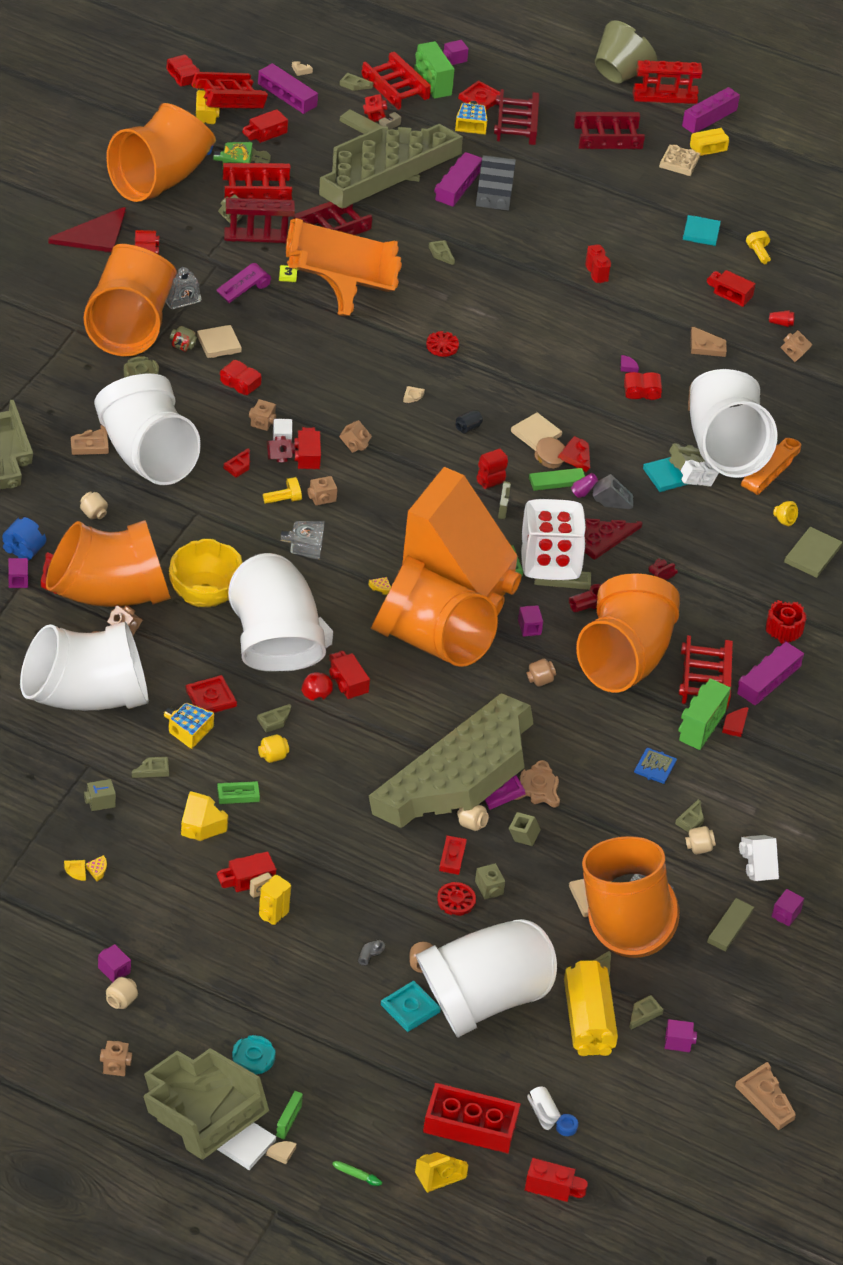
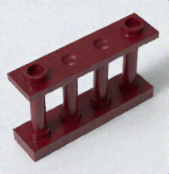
(531, 113)
(609, 120)
(258, 207)
(329, 210)

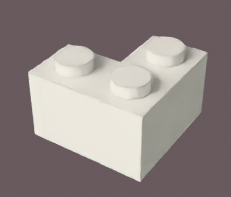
(761, 856)

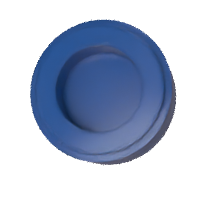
(567, 1125)

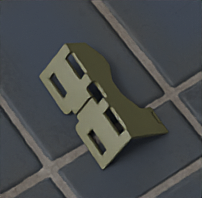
(263, 154)

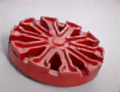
(442, 344)
(456, 898)

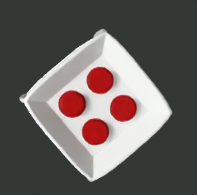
(553, 539)

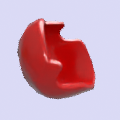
(317, 685)

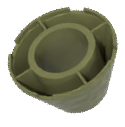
(621, 51)

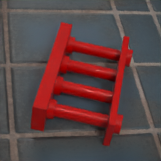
(402, 70)
(257, 172)
(723, 667)

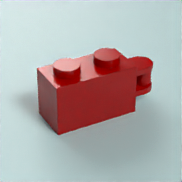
(266, 126)
(732, 287)
(308, 449)
(348, 674)
(245, 869)
(554, 1181)

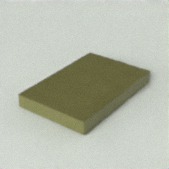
(813, 552)

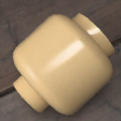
(93, 505)
(473, 819)
(700, 840)
(121, 993)

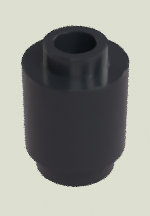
(468, 421)

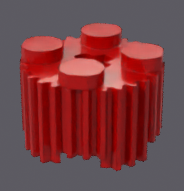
(786, 621)

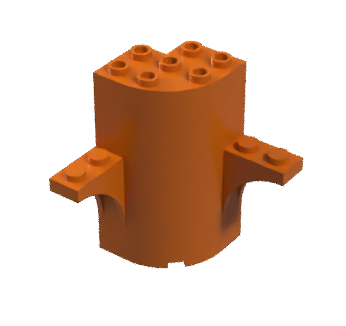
(343, 260)

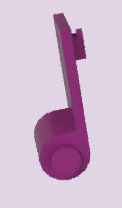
(243, 281)

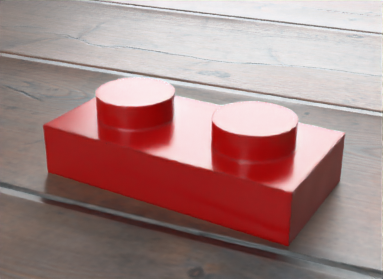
(452, 855)

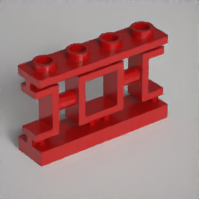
(663, 92)
(218, 95)

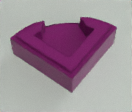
(628, 364)

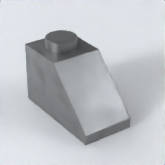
(612, 493)

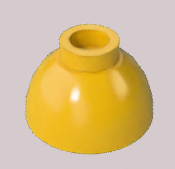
(786, 513)

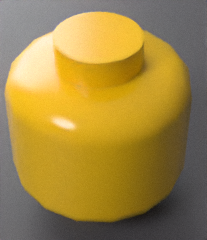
(273, 748)

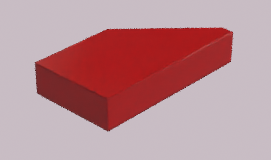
(238, 464)
(735, 722)

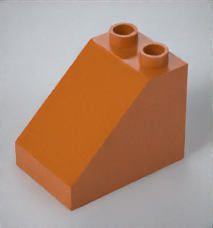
(460, 539)

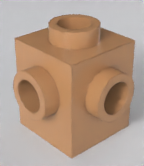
(795, 345)
(262, 415)
(355, 436)
(322, 490)
(123, 614)
(115, 1058)

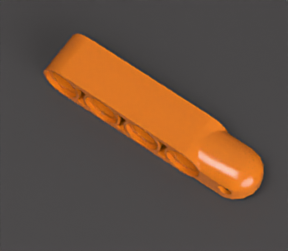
(775, 466)

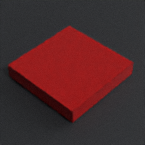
(481, 94)
(211, 694)

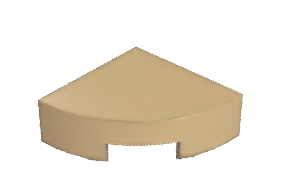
(301, 69)
(413, 394)
(281, 1151)

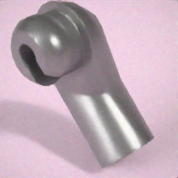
(369, 950)

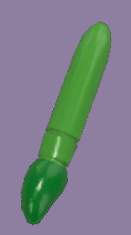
(370, 1178)

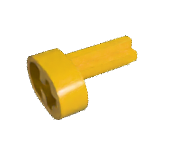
(758, 241)
(293, 492)

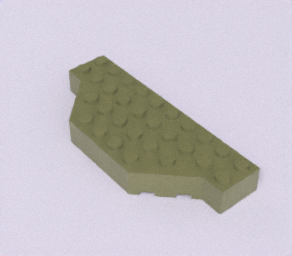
(385, 159)
(459, 767)

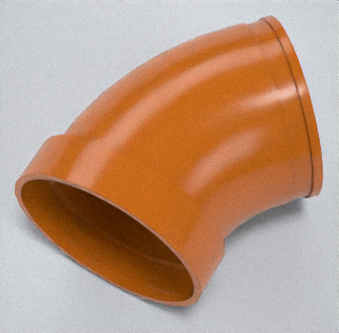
(159, 155)
(129, 300)
(107, 567)
(437, 615)
(631, 630)
(633, 915)

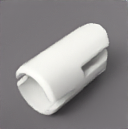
(544, 1107)

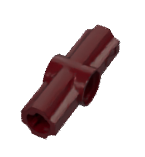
(585, 600)

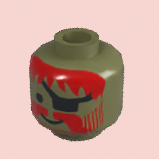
(183, 338)

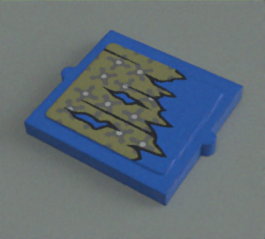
(655, 765)

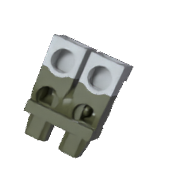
(692, 465)

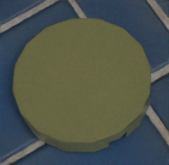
(140, 365)

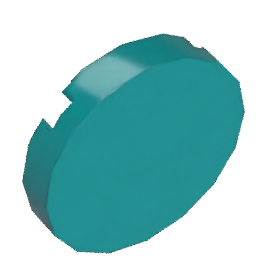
(254, 1054)

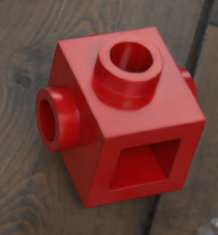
(373, 105)

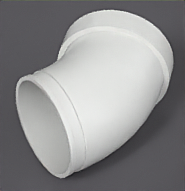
(148, 428)
(731, 438)
(276, 615)
(84, 669)
(489, 972)

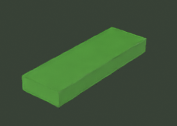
(555, 479)

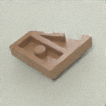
(706, 343)
(90, 442)

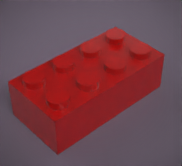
(471, 1118)

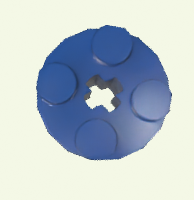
(23, 538)

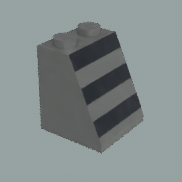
(495, 182)

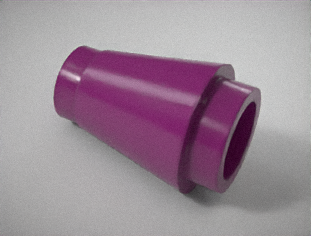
(584, 485)

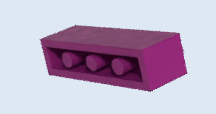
(287, 88)
(711, 110)
(458, 179)
(770, 673)

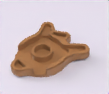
(540, 784)

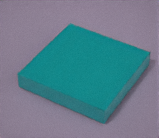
(701, 230)
(664, 474)
(410, 1006)

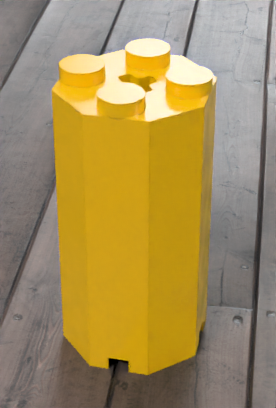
(590, 1008)

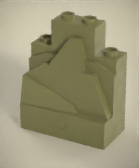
(14, 448)
(204, 1099)

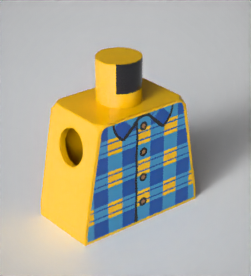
(471, 118)
(189, 723)

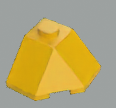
(202, 818)
(439, 1170)

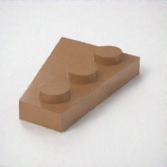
(764, 1093)

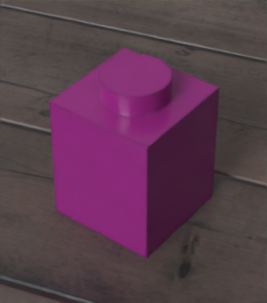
(456, 52)
(18, 572)
(530, 620)
(787, 907)
(114, 963)
(680, 1035)

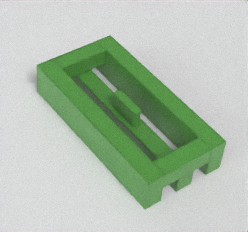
(237, 794)
(289, 1115)

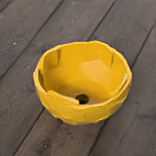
(203, 572)

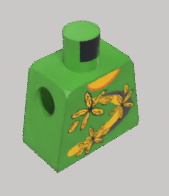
(235, 153)

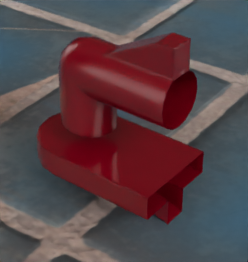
(662, 570)

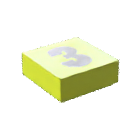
(287, 274)

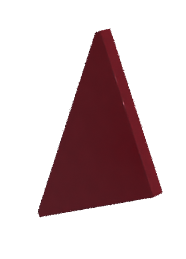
(96, 234)
(603, 535)

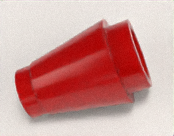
(782, 318)

